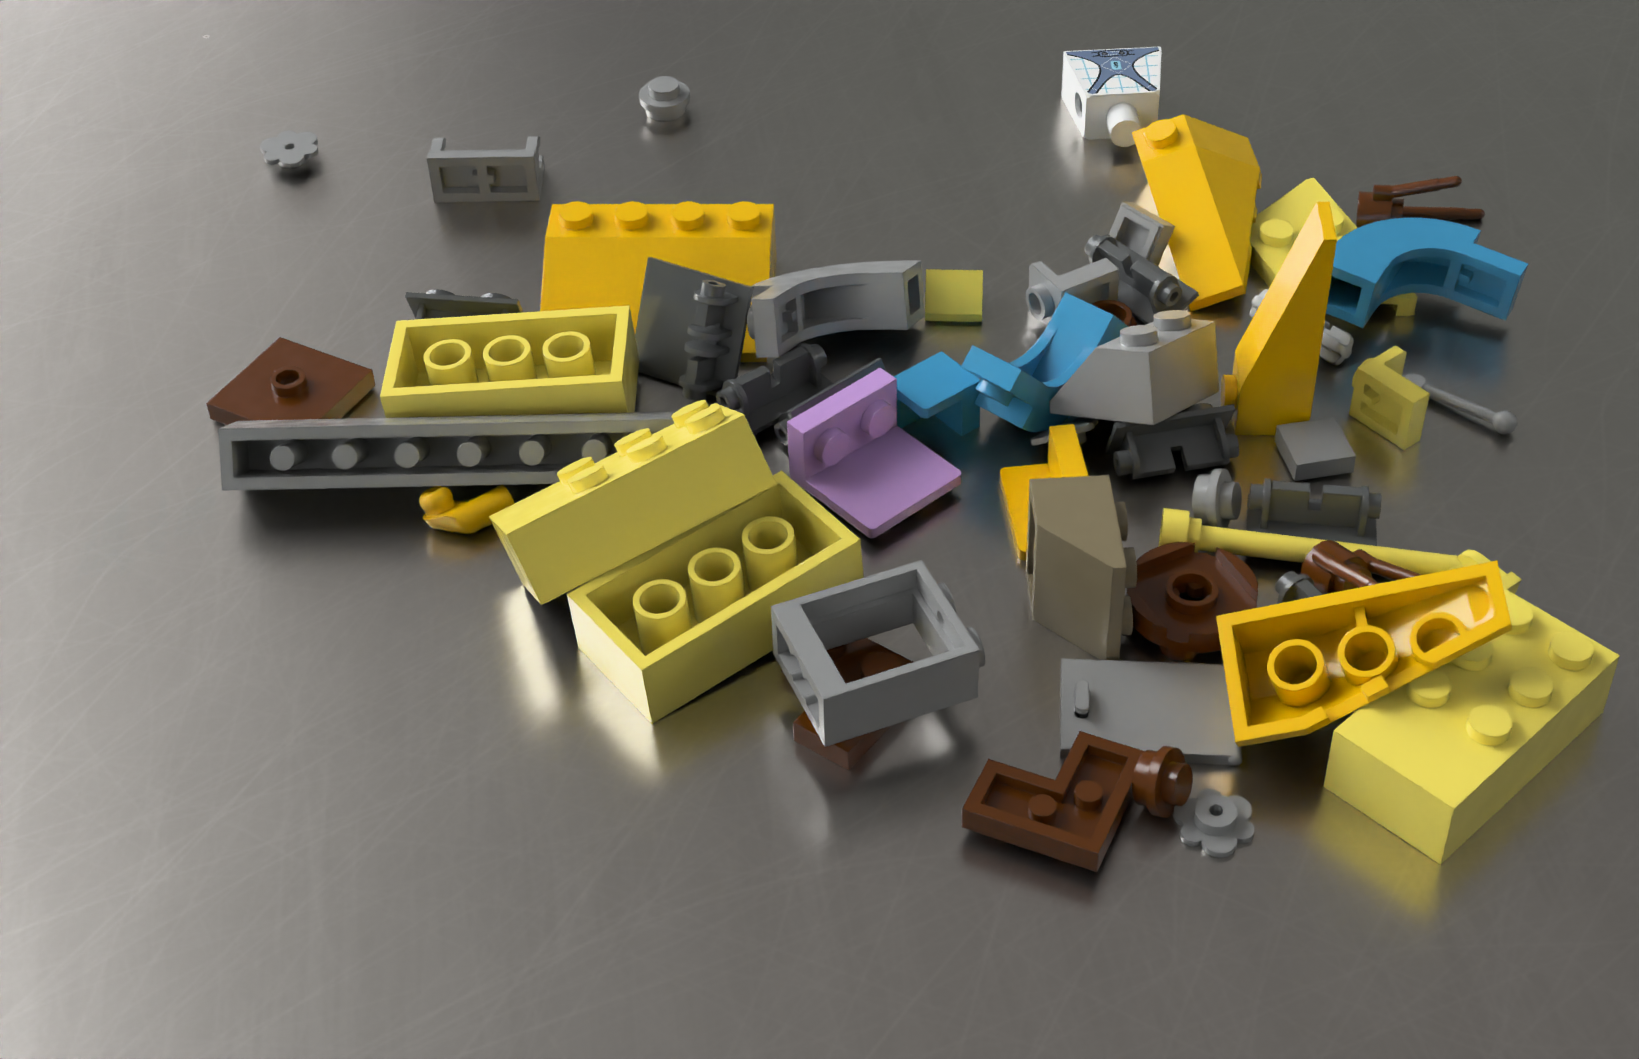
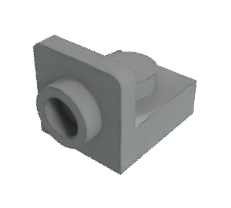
(1088, 283)

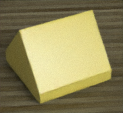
(954, 295)

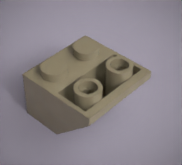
(1079, 562)

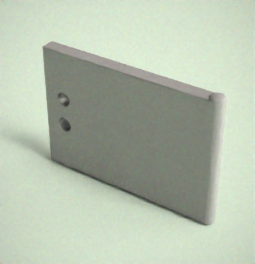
(1150, 707)

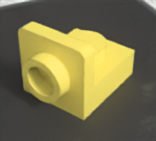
(1388, 400)

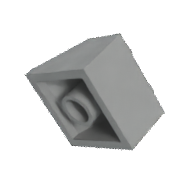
(1145, 372)

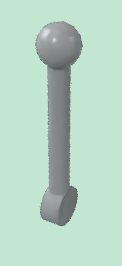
(1503, 421)

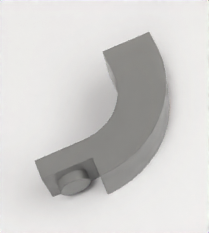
(833, 301)

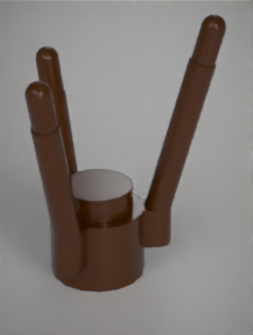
(1382, 206)
(1339, 569)

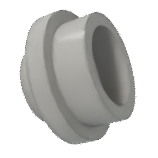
(664, 98)
(1216, 498)

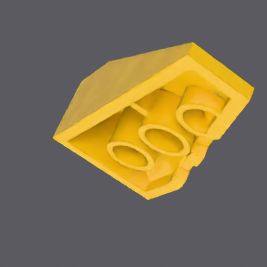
(1207, 189)
(1282, 345)
(1335, 652)

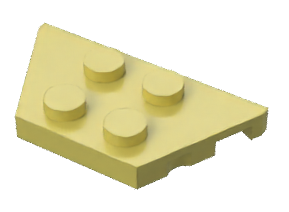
(1280, 225)

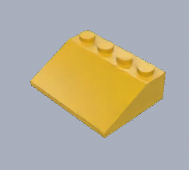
(602, 250)

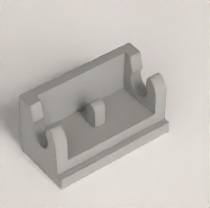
(486, 173)

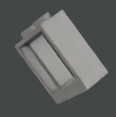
(860, 609)

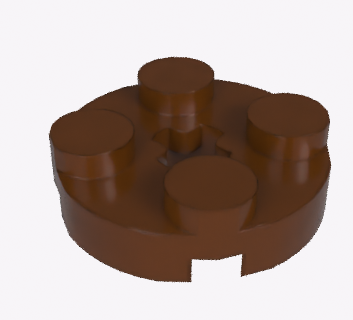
(1181, 625)

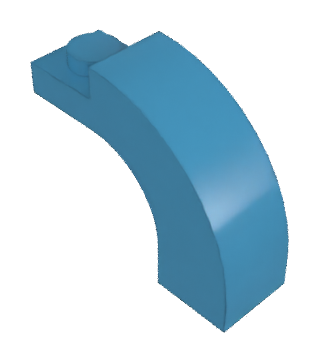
(1420, 257)
(1024, 387)

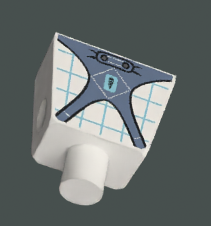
(1112, 91)

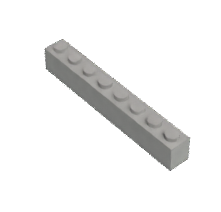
(419, 449)

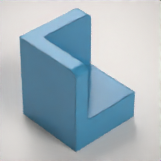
(938, 389)

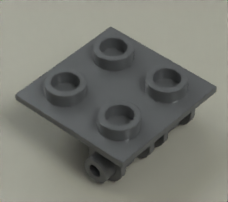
(691, 327)

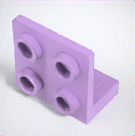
(860, 459)

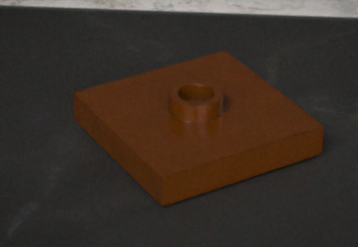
(291, 384)

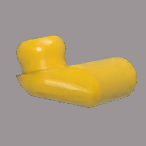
(462, 516)

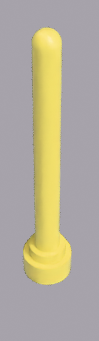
(1179, 527)

